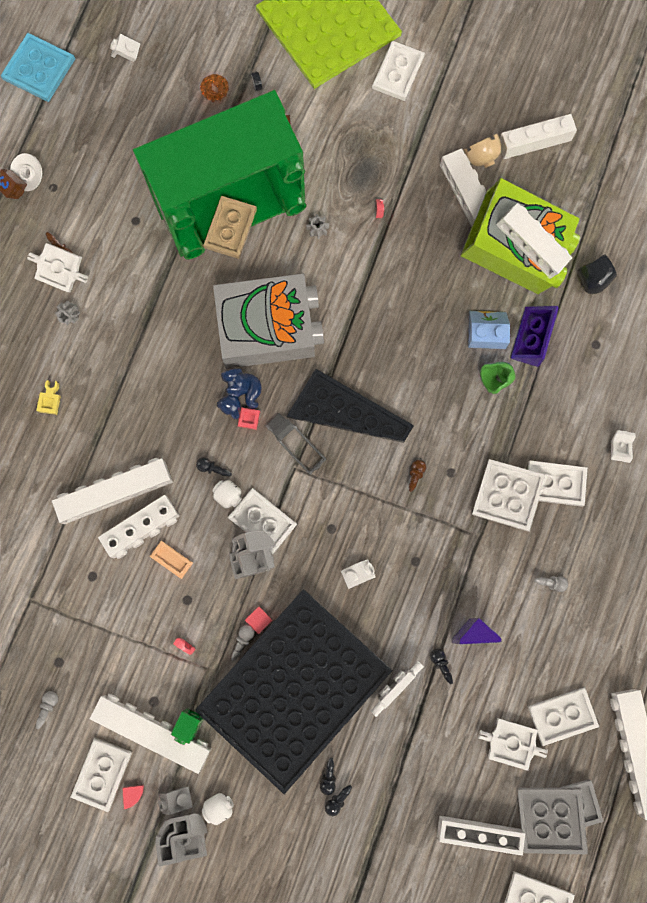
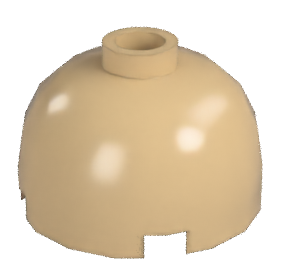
(484, 152)

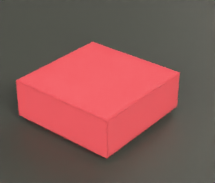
(249, 418)
(258, 620)

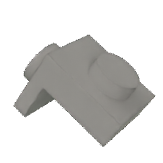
(175, 801)

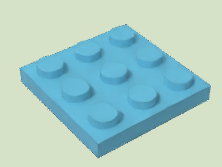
(38, 67)

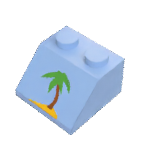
(488, 330)

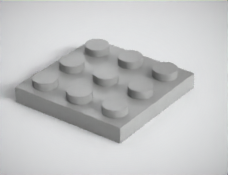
(553, 820)

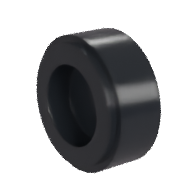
(256, 81)

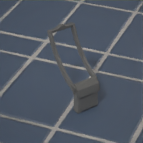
(280, 428)

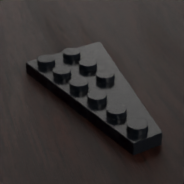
(339, 407)

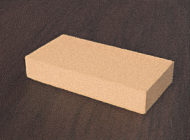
(171, 559)

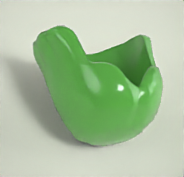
(489, 372)

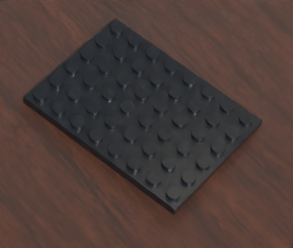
(293, 691)

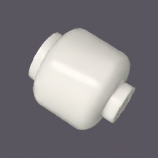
(227, 493)
(217, 809)

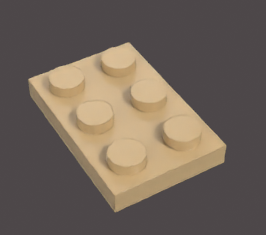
(230, 227)

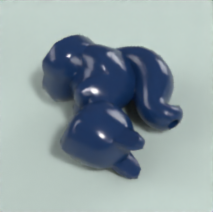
(238, 385)

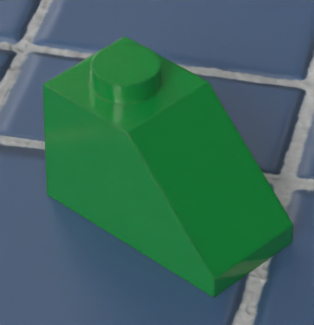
(187, 726)

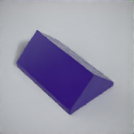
(534, 334)
(475, 632)

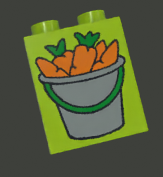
(498, 253)

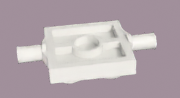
(58, 267)
(402, 680)
(512, 744)

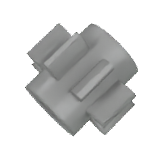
(317, 231)
(67, 312)

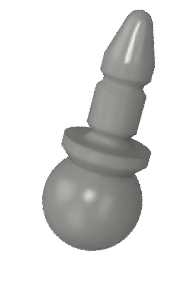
(555, 583)
(245, 634)
(49, 700)

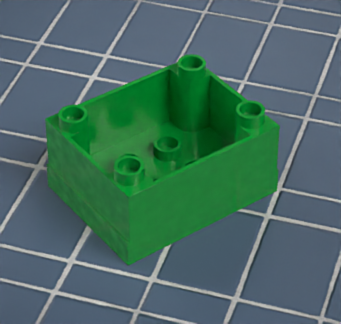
(233, 154)

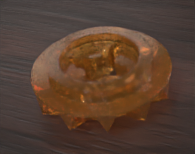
(219, 82)

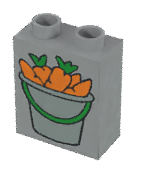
(267, 320)

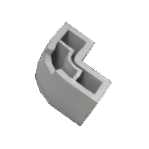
(251, 554)
(181, 839)

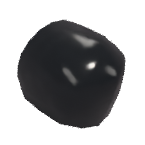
(597, 275)

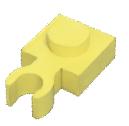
(49, 401)

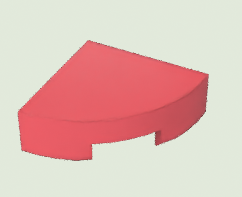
(379, 208)
(184, 646)
(132, 795)

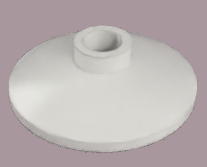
(22, 165)

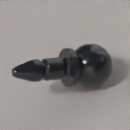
(204, 464)
(438, 657)
(327, 784)
(334, 805)

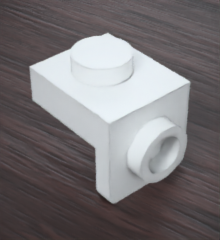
(125, 47)
(622, 446)
(358, 573)

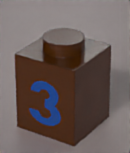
(11, 184)

